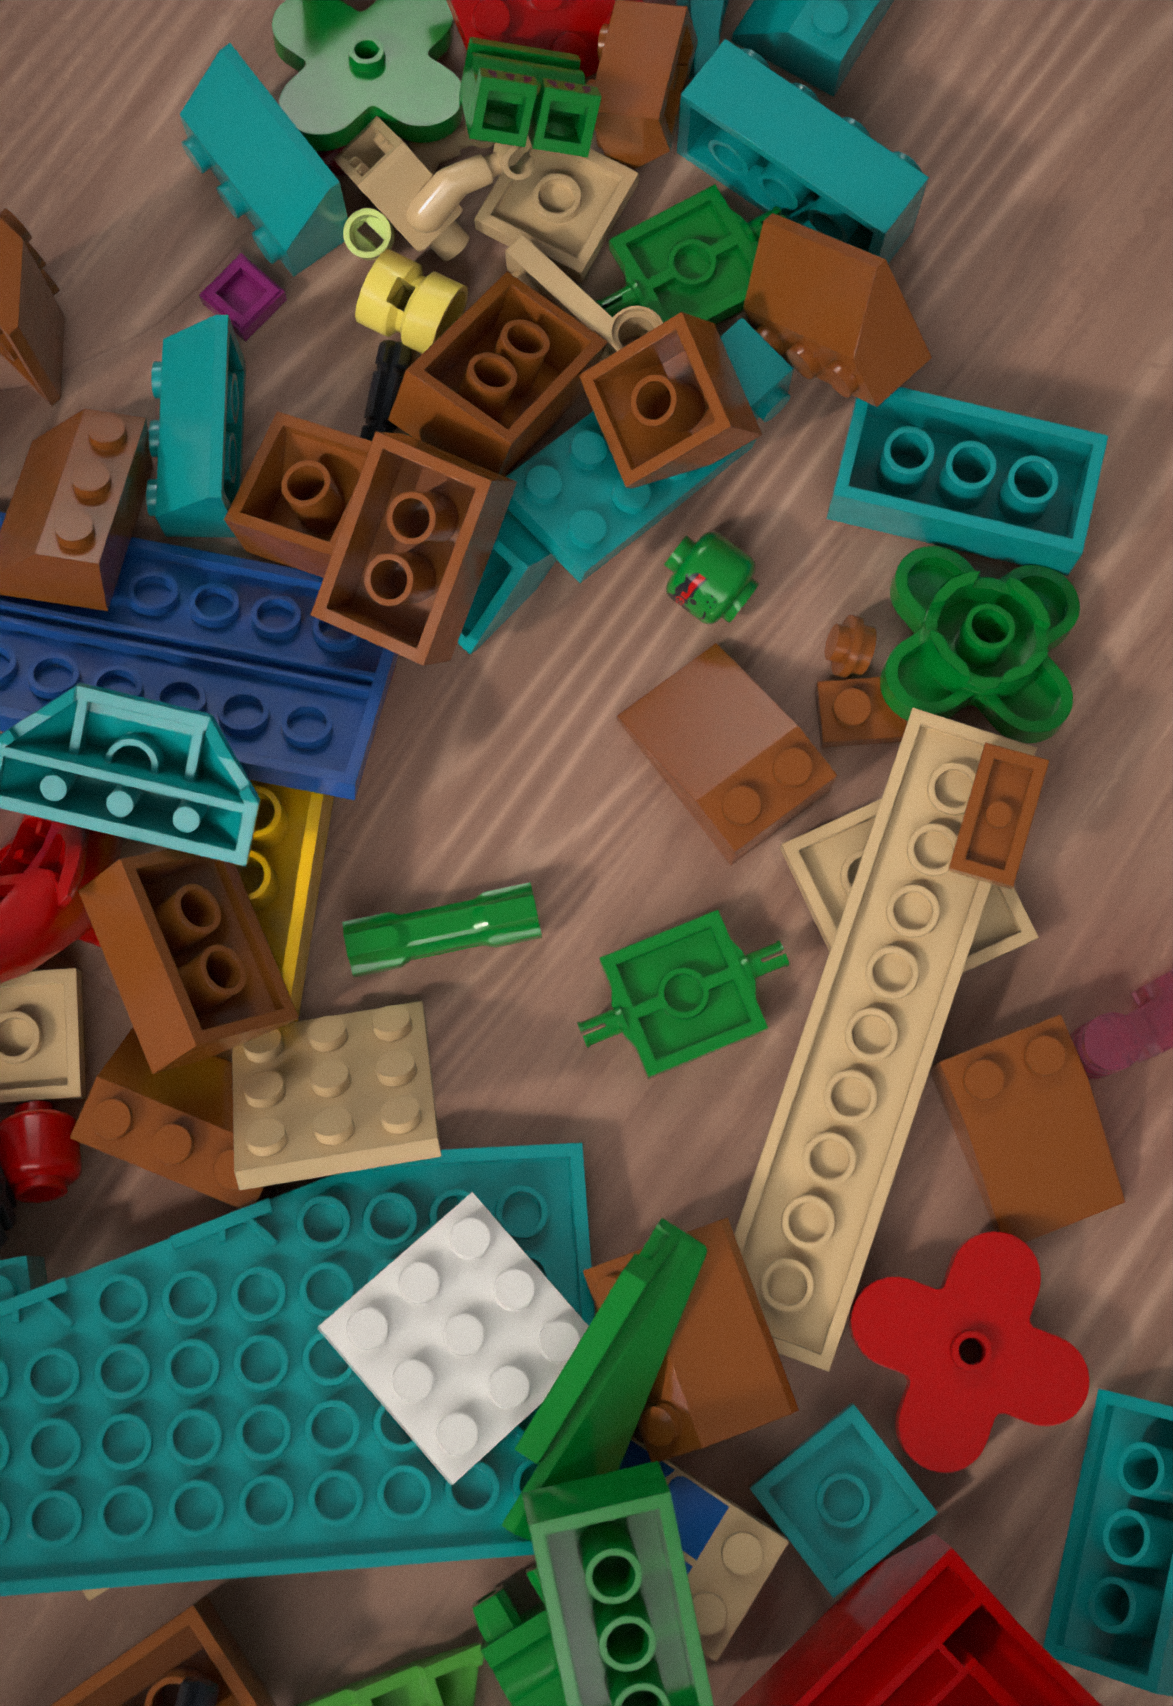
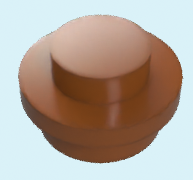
(850, 646)

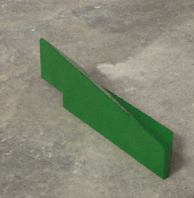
(609, 1376)

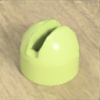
(361, 245)

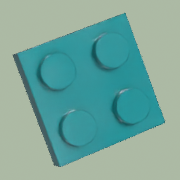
(842, 1500)

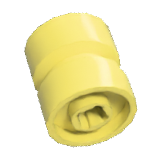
(431, 309)

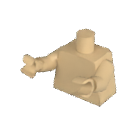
(403, 186)

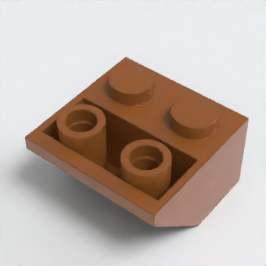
(641, 78)

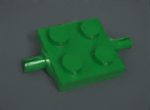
(688, 260)
(683, 994)

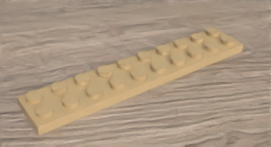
(866, 1045)

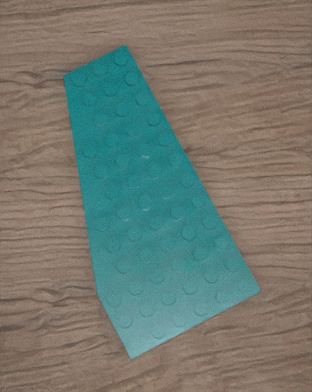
(204, 1427)

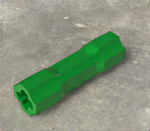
(395, 939)

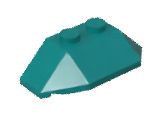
(131, 773)

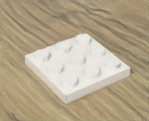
(458, 1337)

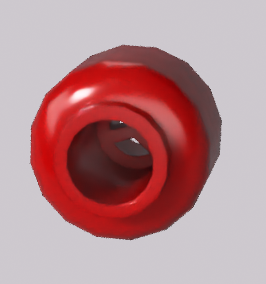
(38, 1152)

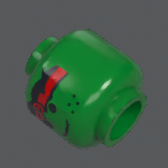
(710, 577)

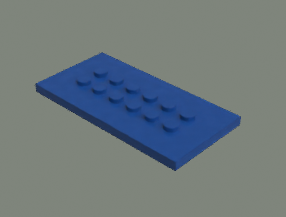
(216, 640)

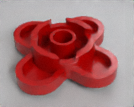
(919, 1332)

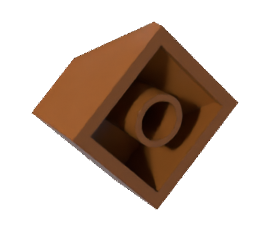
(670, 402)
(297, 493)

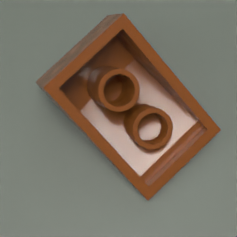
(728, 752)
(1030, 1130)

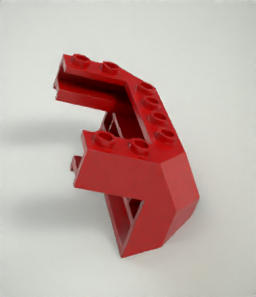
(918, 1636)

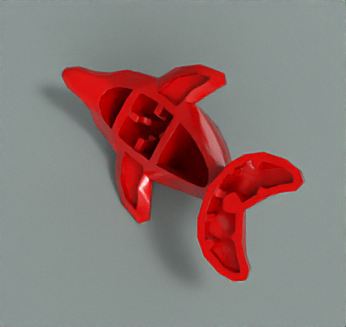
(40, 889)

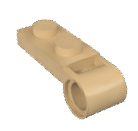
(543, 276)

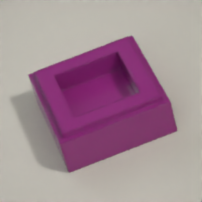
(244, 295)

